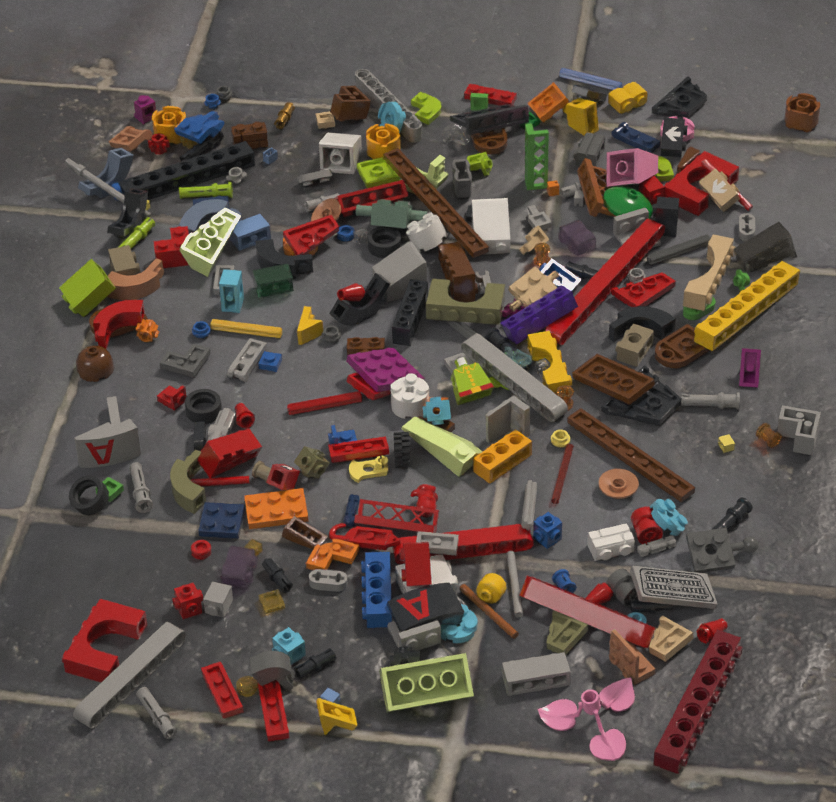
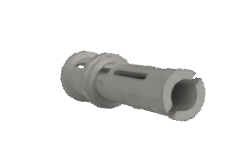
(721, 400)
(141, 492)

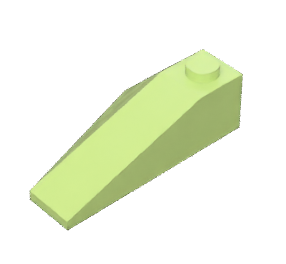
(206, 244)
(447, 447)

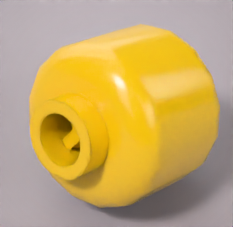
(491, 588)

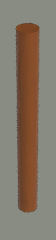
(488, 611)

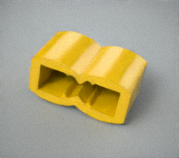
(628, 97)

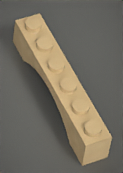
(701, 290)

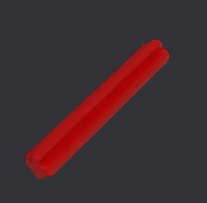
(324, 403)

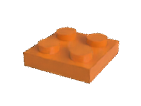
(548, 102)

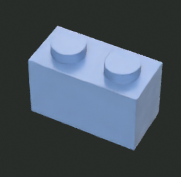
(249, 231)

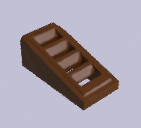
(688, 157)
(296, 524)

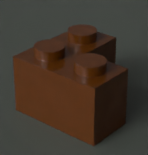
(350, 104)

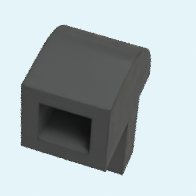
(271, 667)

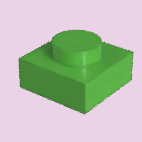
(479, 101)
(114, 488)

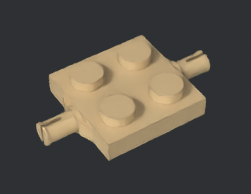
(531, 288)

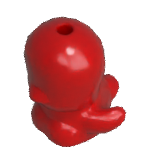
(426, 498)

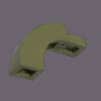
(186, 493)

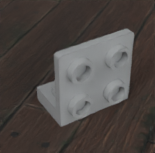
(628, 223)
(508, 415)

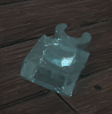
(518, 356)

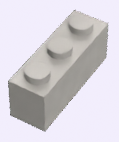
(536, 673)

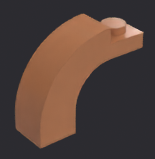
(137, 285)

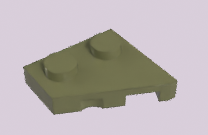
(564, 632)

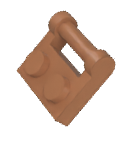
(130, 138)

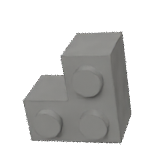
(801, 425)

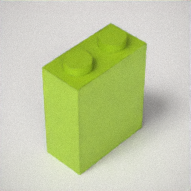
(86, 288)

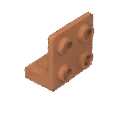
(629, 659)

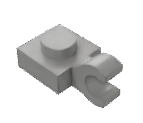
(538, 218)
(482, 280)

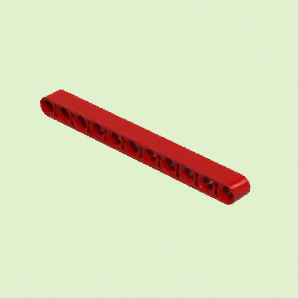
(607, 278)

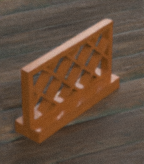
(591, 190)

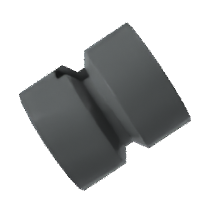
(622, 586)

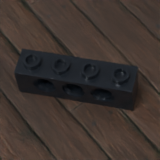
(410, 312)

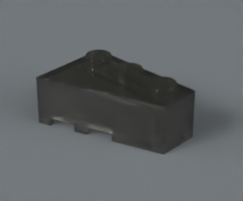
(764, 248)

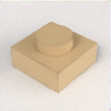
(325, 120)

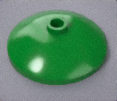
(623, 200)

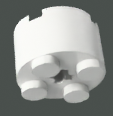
(426, 232)
(409, 396)

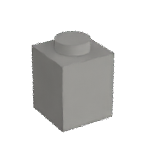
(218, 599)

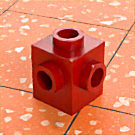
(188, 600)

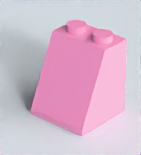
(630, 167)

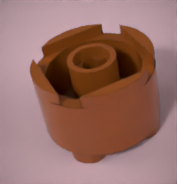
(802, 112)

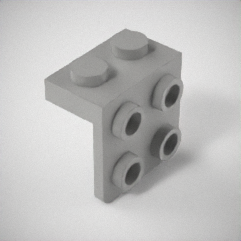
(417, 637)

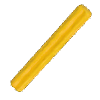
(246, 328)

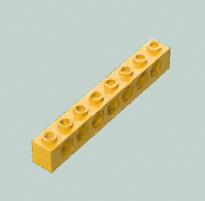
(746, 306)

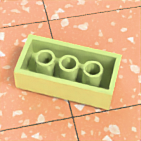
(426, 682)

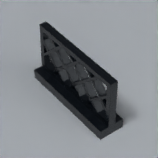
(492, 118)

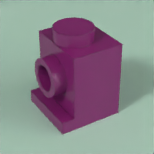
(144, 105)

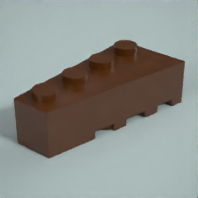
(459, 272)

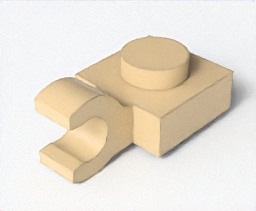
(534, 237)

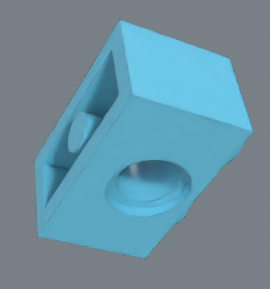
(231, 291)

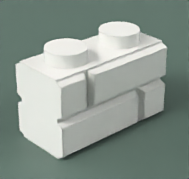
(611, 542)

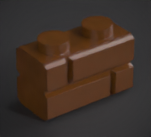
(253, 134)

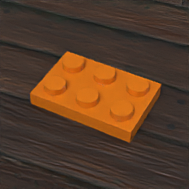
(275, 508)

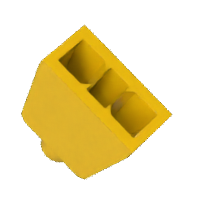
(582, 116)

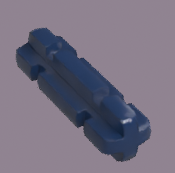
(351, 510)

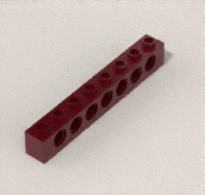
(697, 702)

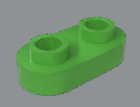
(694, 314)

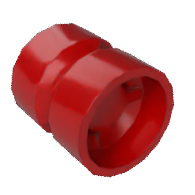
(645, 525)

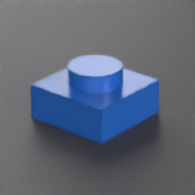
(270, 361)

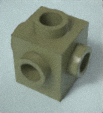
(311, 462)

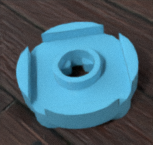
(391, 114)
(668, 517)
(463, 632)

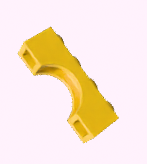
(542, 346)

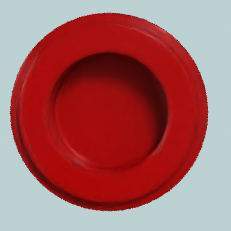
(201, 549)

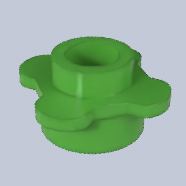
(741, 280)

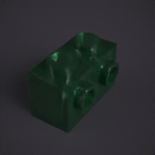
(273, 280)

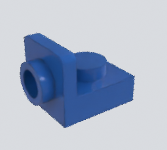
(341, 437)

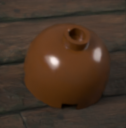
(94, 363)

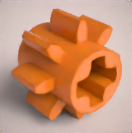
(147, 330)

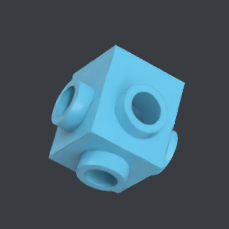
(444, 414)
(290, 644)

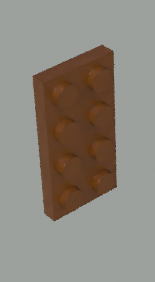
(613, 378)

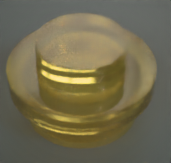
(246, 686)

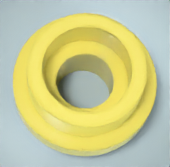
(560, 438)

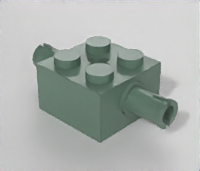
(390, 215)

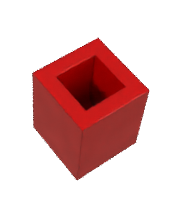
(651, 189)
(283, 476)

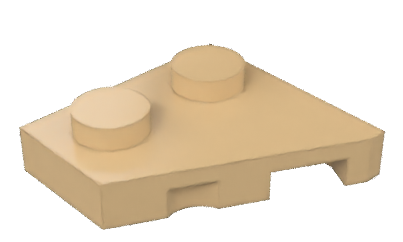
(669, 639)

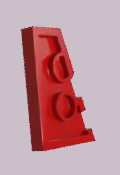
(310, 235)

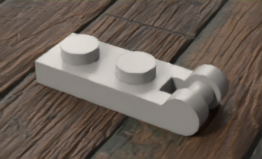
(247, 359)

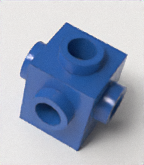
(547, 530)

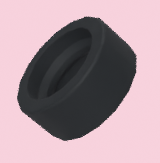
(383, 233)
(203, 396)
(98, 502)

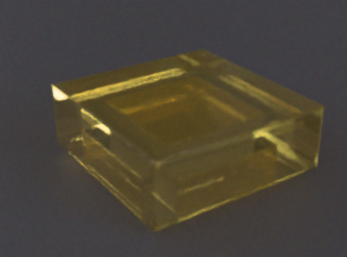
(271, 601)

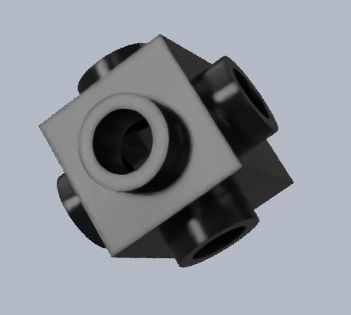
(404, 653)

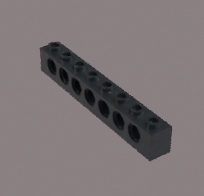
(191, 171)

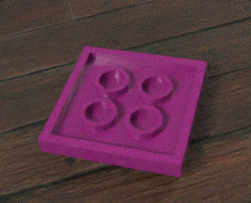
(381, 367)

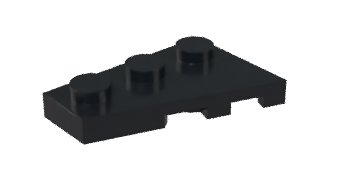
(589, 94)

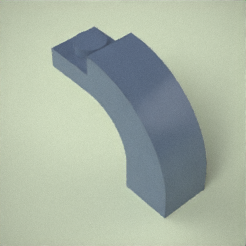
(116, 170)
(203, 212)

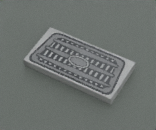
(673, 587)

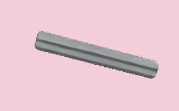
(529, 505)

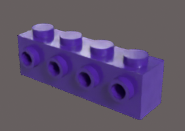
(539, 314)

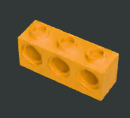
(502, 456)

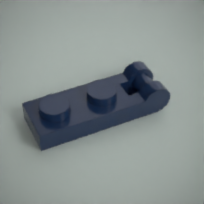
(635, 138)

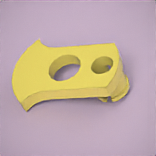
(357, 473)

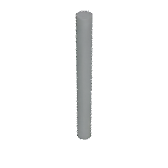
(514, 584)

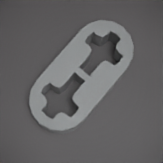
(749, 227)
(328, 580)

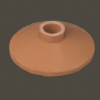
(327, 207)
(618, 483)

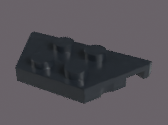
(681, 100)

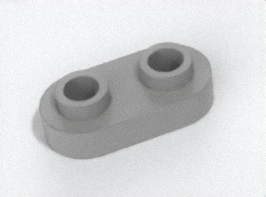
(322, 176)

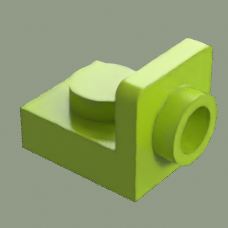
(480, 161)

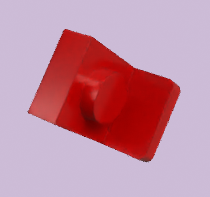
(172, 397)

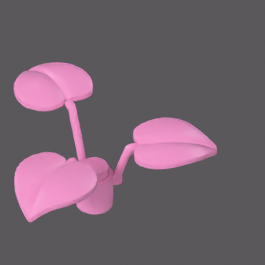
(617, 696)

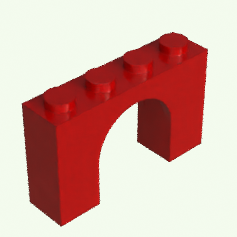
(690, 197)
(103, 619)

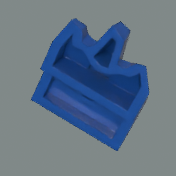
(200, 127)

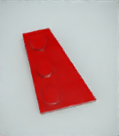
(644, 292)

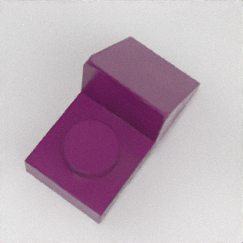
(750, 367)

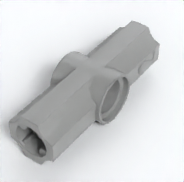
(222, 424)

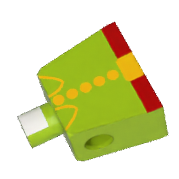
(469, 382)

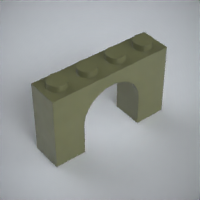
(485, 310)

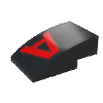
(426, 606)

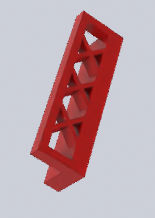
(391, 523)

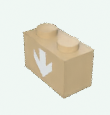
(720, 190)

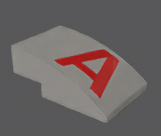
(108, 445)

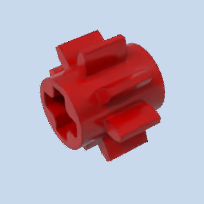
(158, 144)

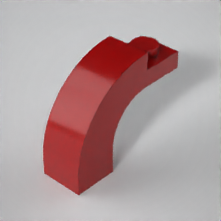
(116, 316)

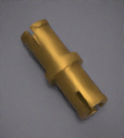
(284, 115)

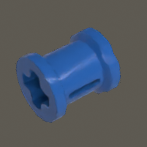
(564, 582)

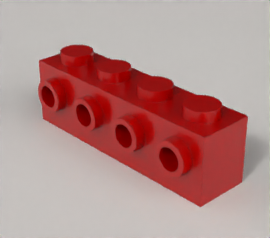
(392, 191)

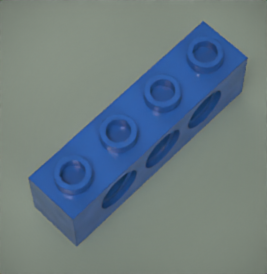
(377, 589)

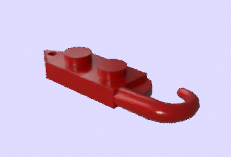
(366, 537)

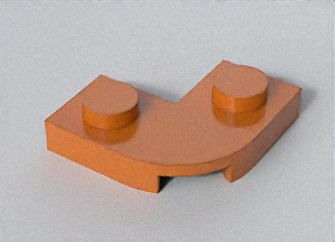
(337, 550)

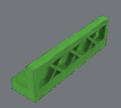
(530, 149)

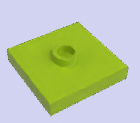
(376, 172)

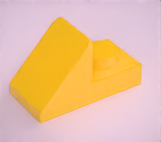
(308, 327)
(335, 715)

